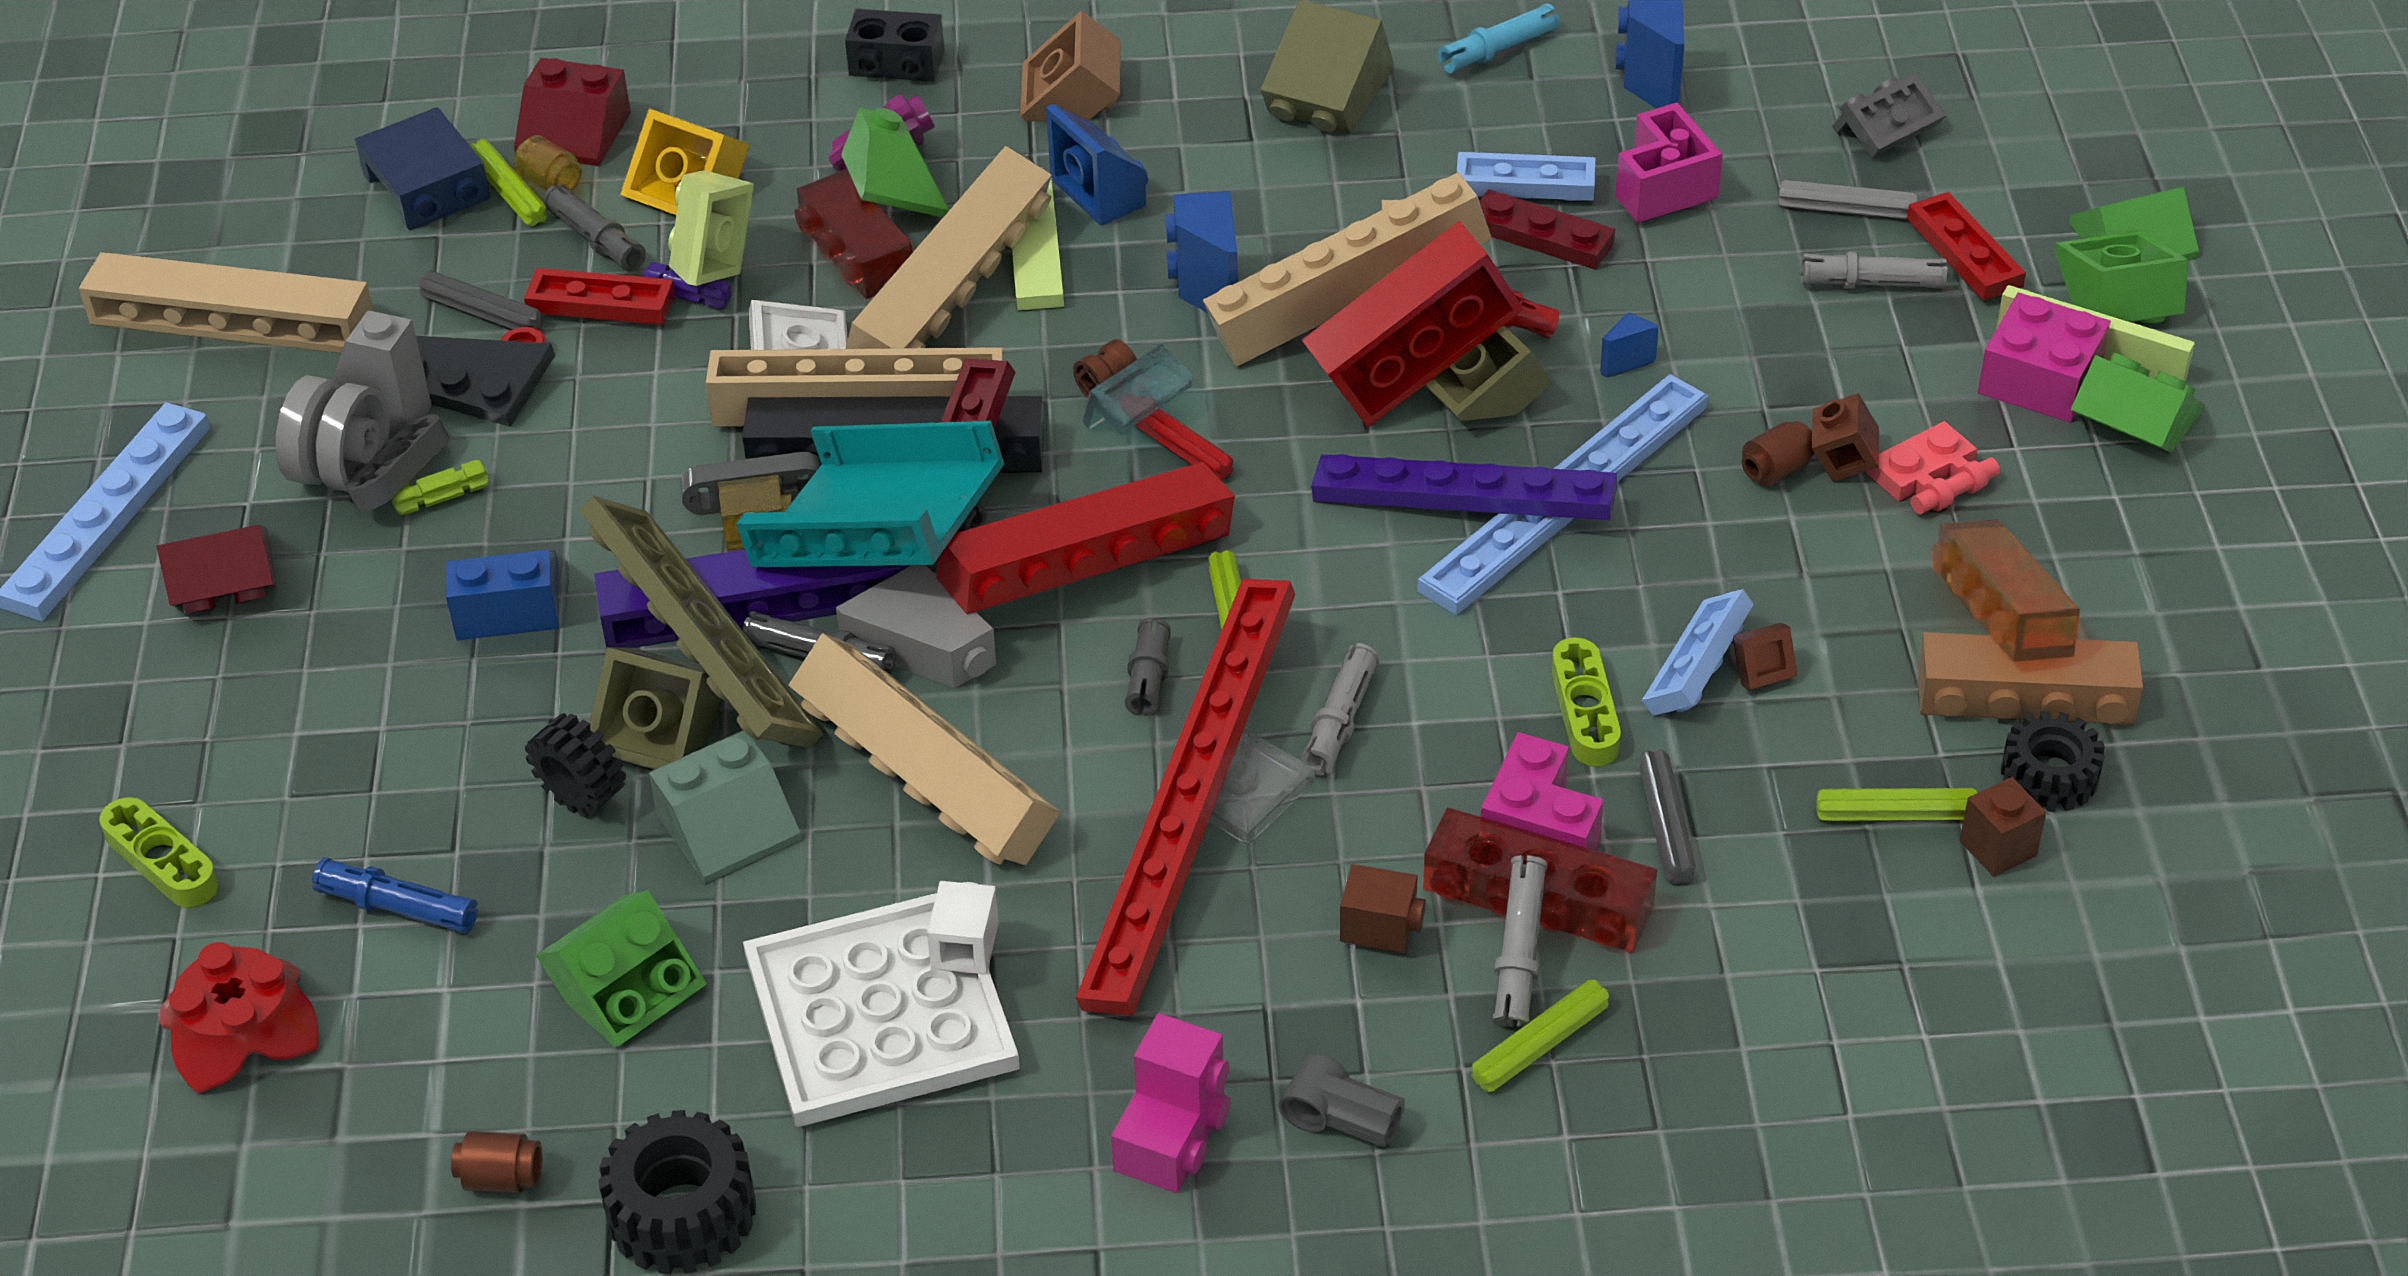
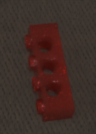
(1582, 890)

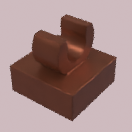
(1765, 655)

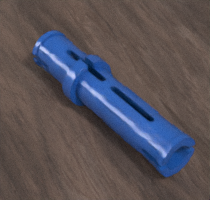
(374, 889)

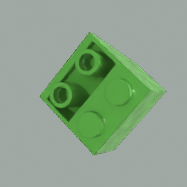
(2131, 402)
(622, 968)

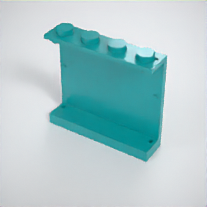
(879, 496)

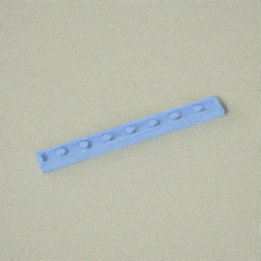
(1513, 537)

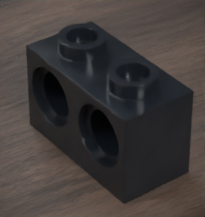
(894, 45)

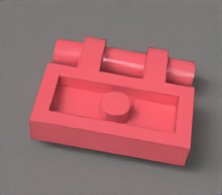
(1923, 464)

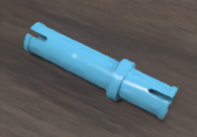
(1484, 43)

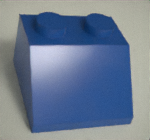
(1652, 49)
(1093, 167)
(1204, 245)
(503, 594)

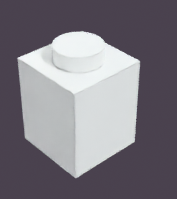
(963, 927)

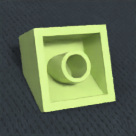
(709, 227)

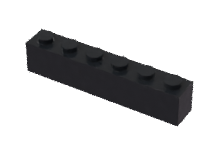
(785, 423)

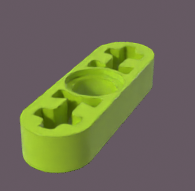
(1577, 718)
(164, 870)

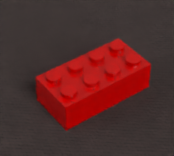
(1413, 323)

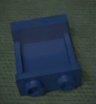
(424, 167)

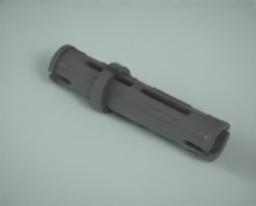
(605, 235)
(799, 639)

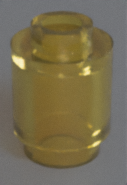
(547, 164)

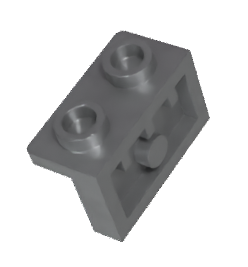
(1890, 114)

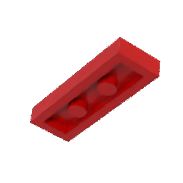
(1965, 245)
(600, 295)

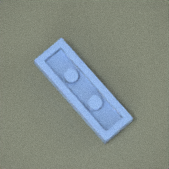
(1529, 175)
(1698, 653)

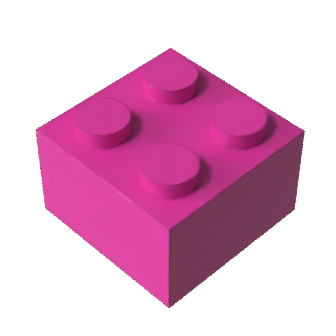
(2042, 355)

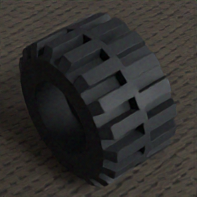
(684, 1228)

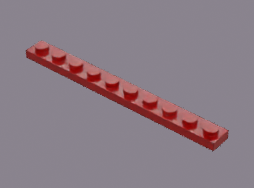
(1185, 799)

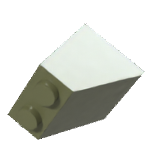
(1327, 67)

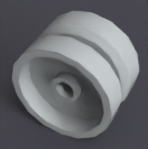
(329, 431)

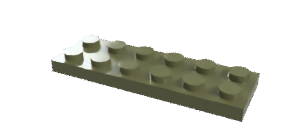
(701, 623)

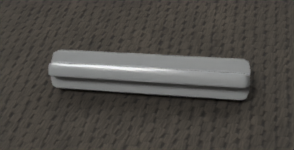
(1845, 199)

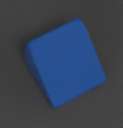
(1628, 345)

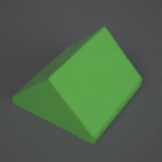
(2159, 215)

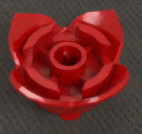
(232, 1007)

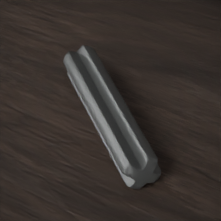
(478, 301)
(1667, 817)

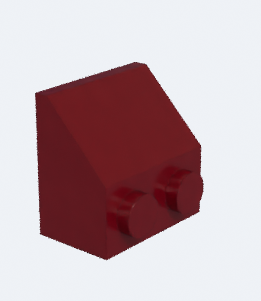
(574, 107)
(217, 567)

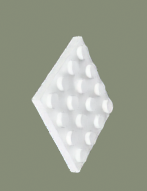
(867, 1018)

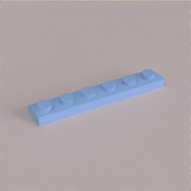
(103, 511)

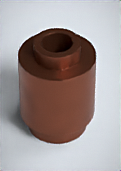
(1777, 452)
(497, 1162)

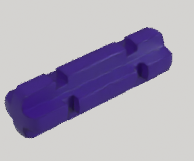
(714, 293)

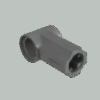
(1326, 1096)

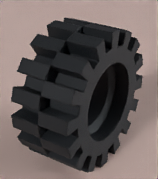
(2060, 740)
(575, 764)

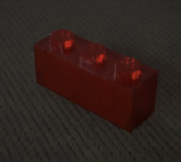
(851, 232)

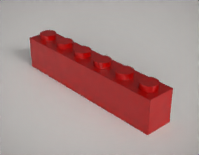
(1085, 537)

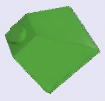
(889, 165)

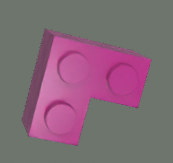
(1669, 165)
(1534, 795)
(1174, 1104)

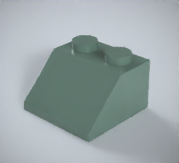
(723, 806)

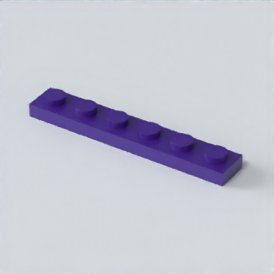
(1465, 486)

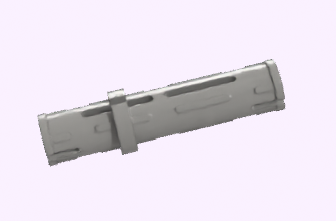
(1865, 270)
(1334, 723)
(1517, 963)

